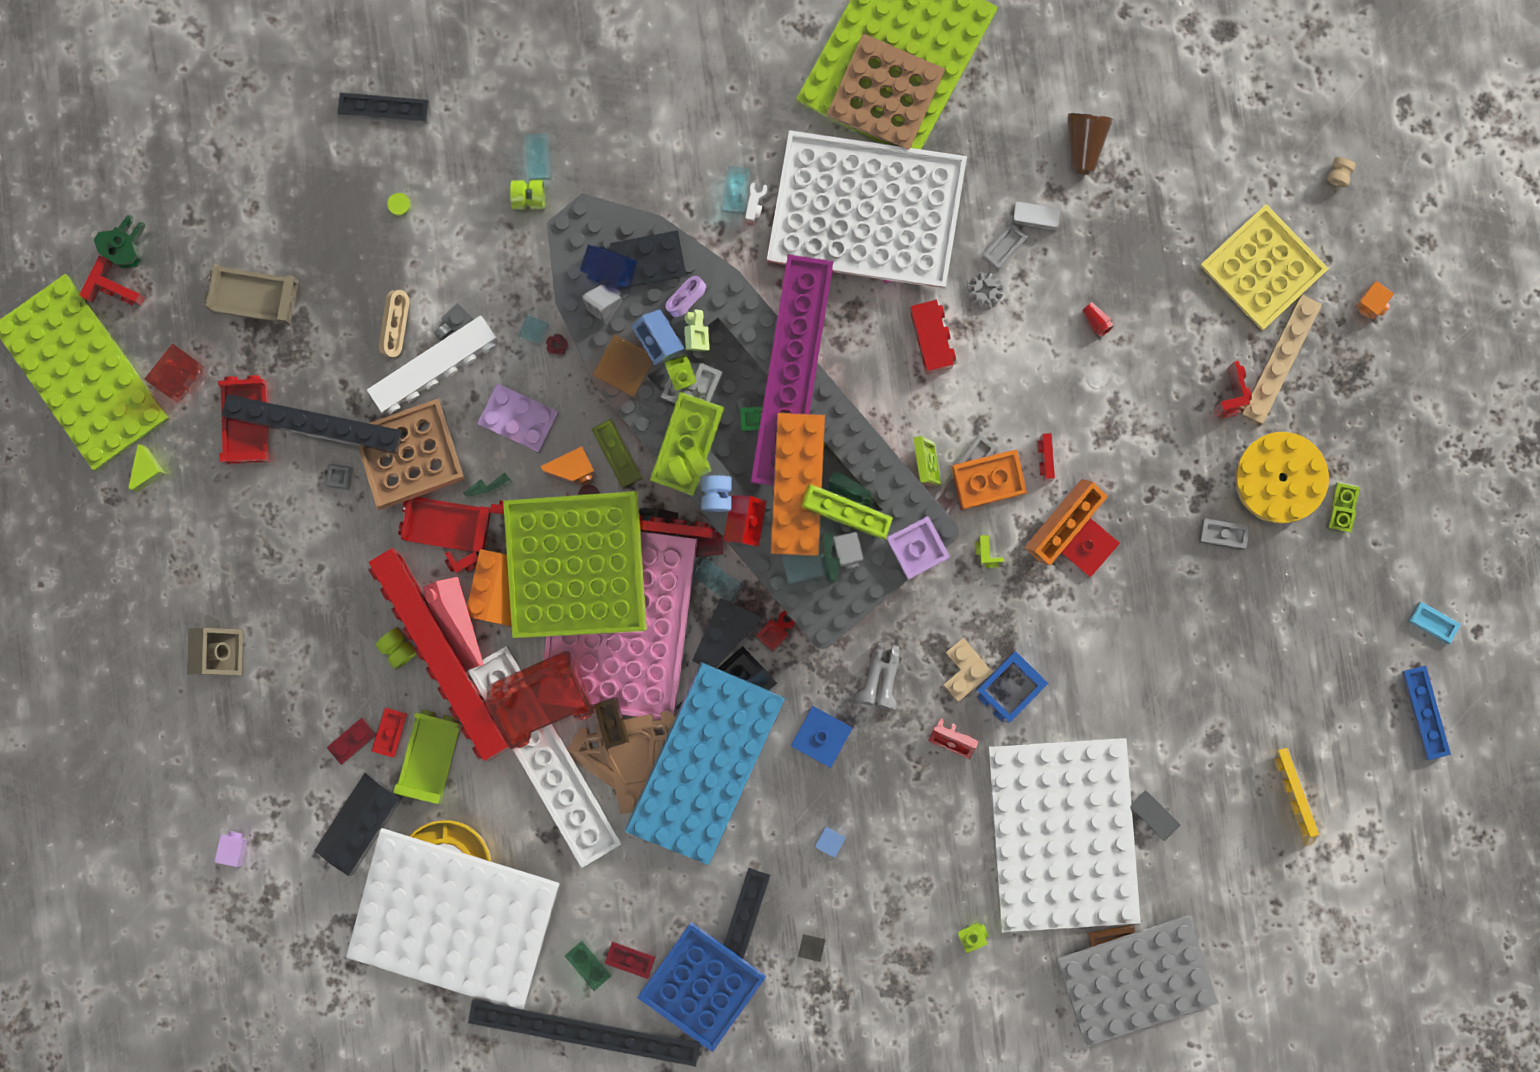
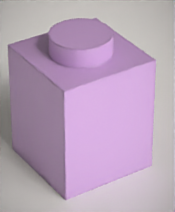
(231, 849)

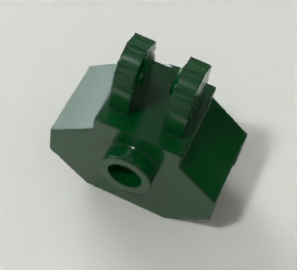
(121, 243)

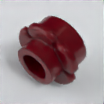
(557, 338)

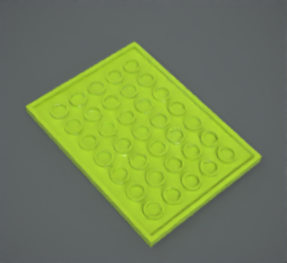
(930, 29)

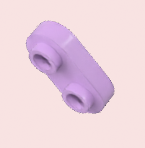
(685, 296)

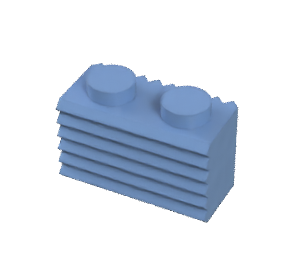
(657, 337)

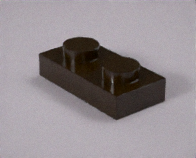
(611, 723)

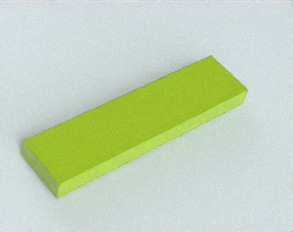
(846, 512)

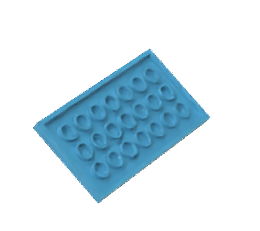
(704, 763)

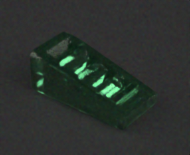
(848, 489)

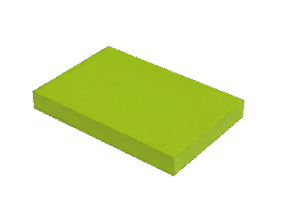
(927, 462)

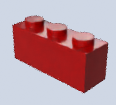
(932, 336)

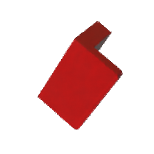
(745, 520)

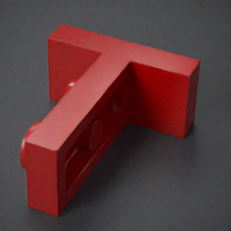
(98, 279)

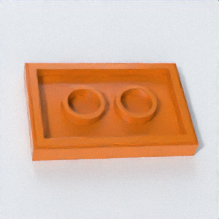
(988, 479)

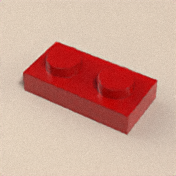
(1045, 447)
(388, 732)

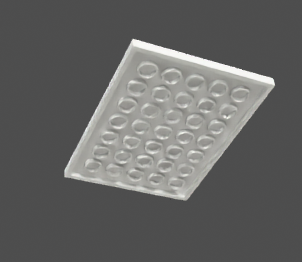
(868, 208)
(1064, 835)
(452, 919)

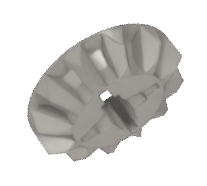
(979, 299)

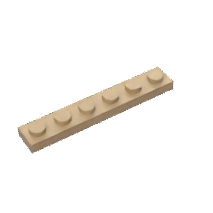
(1281, 359)

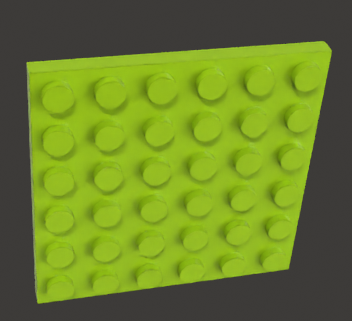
(575, 565)

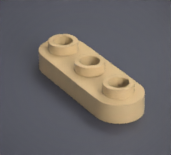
(398, 315)

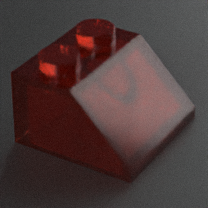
(175, 373)

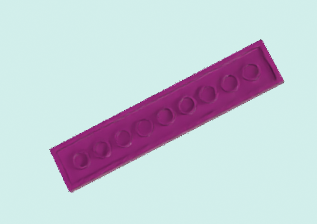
(793, 354)

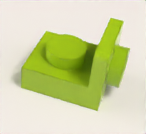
(680, 372)

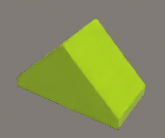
(144, 469)

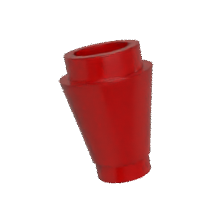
(1098, 320)

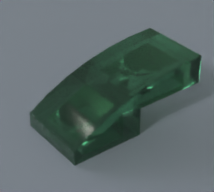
(480, 489)
(829, 564)

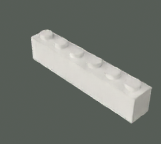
(432, 366)

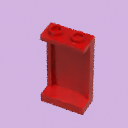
(240, 440)
(445, 524)

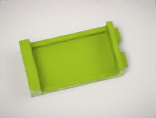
(428, 757)

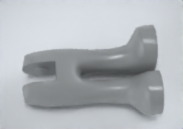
(868, 694)

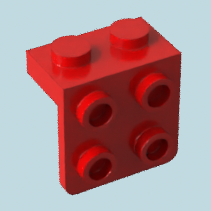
(1241, 393)

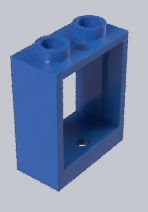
(1027, 670)

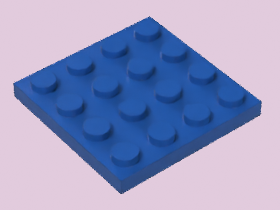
(701, 987)

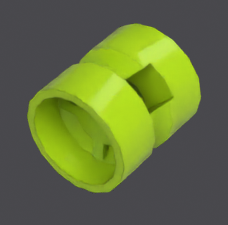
(519, 194)
(691, 465)
(394, 646)

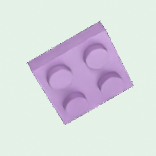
(918, 547)

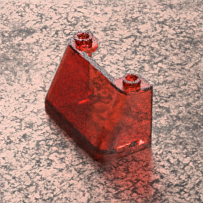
(538, 698)

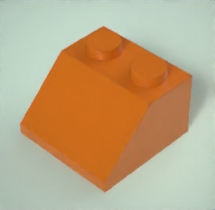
(571, 468)

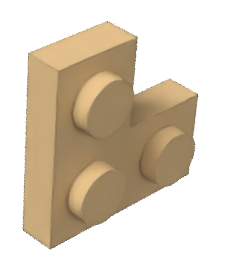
(971, 673)

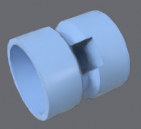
(716, 493)

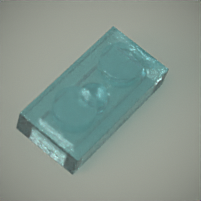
(538, 157)
(736, 190)

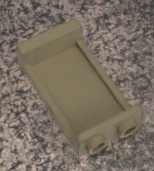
(251, 294)

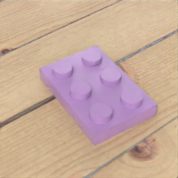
(518, 418)

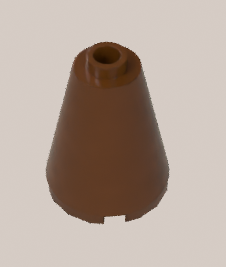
(1087, 140)

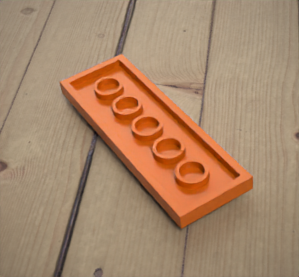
(797, 465)

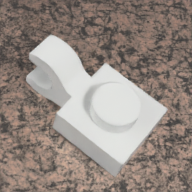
(753, 209)

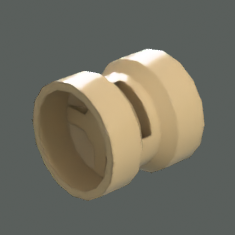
(1341, 171)

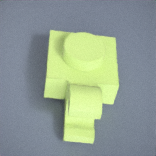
(695, 334)

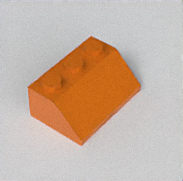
(490, 589)

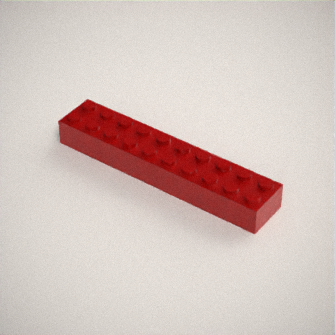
(434, 648)

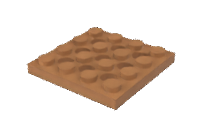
(859, 69)
(428, 480)

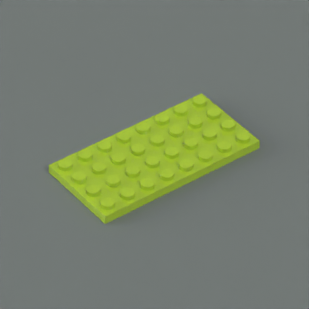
(80, 372)

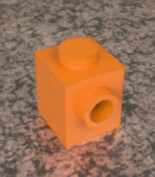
(1374, 301)

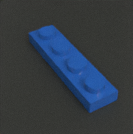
(1426, 713)

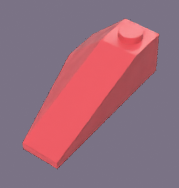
(450, 611)

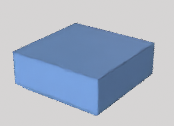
(830, 842)

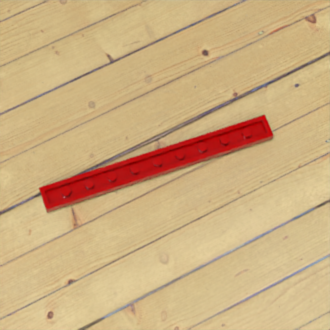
(655, 524)

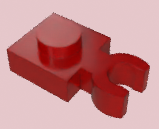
(774, 633)

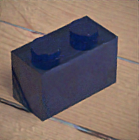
(608, 266)

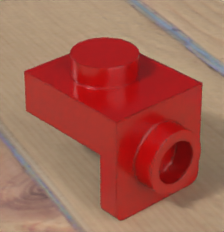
(466, 564)

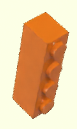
(1065, 522)

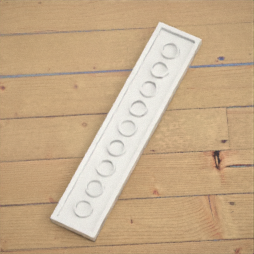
(555, 776)

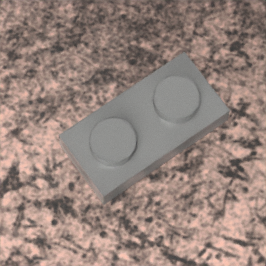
(1224, 533)

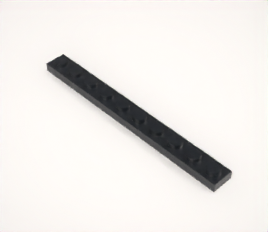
(584, 1032)

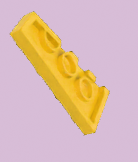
(1297, 798)

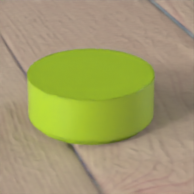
(399, 204)

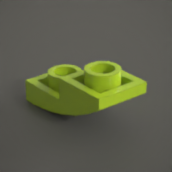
(1343, 507)

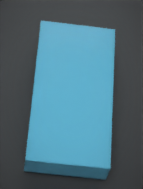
(1434, 623)

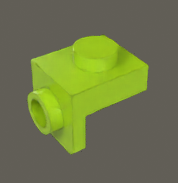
(982, 548)
(973, 936)

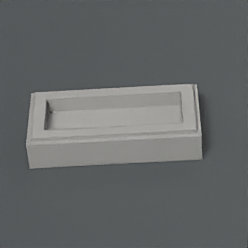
(1004, 246)

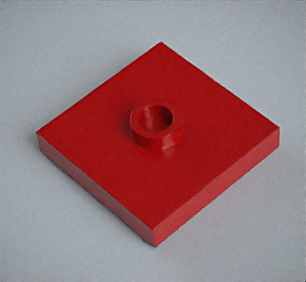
(1090, 548)

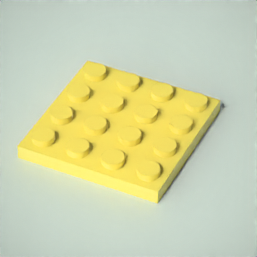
(1264, 267)

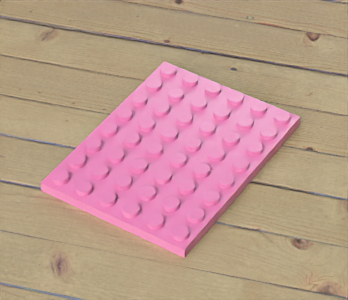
(641, 665)

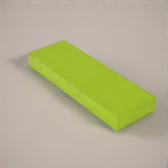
(616, 453)

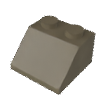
(214, 651)

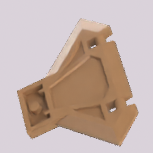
(625, 765)

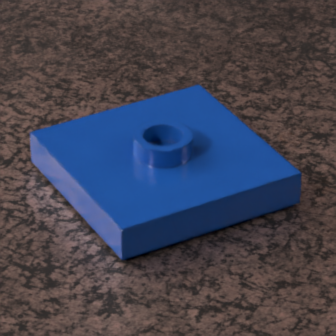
(821, 736)

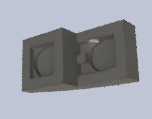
(1155, 815)

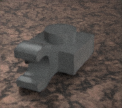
(454, 320)

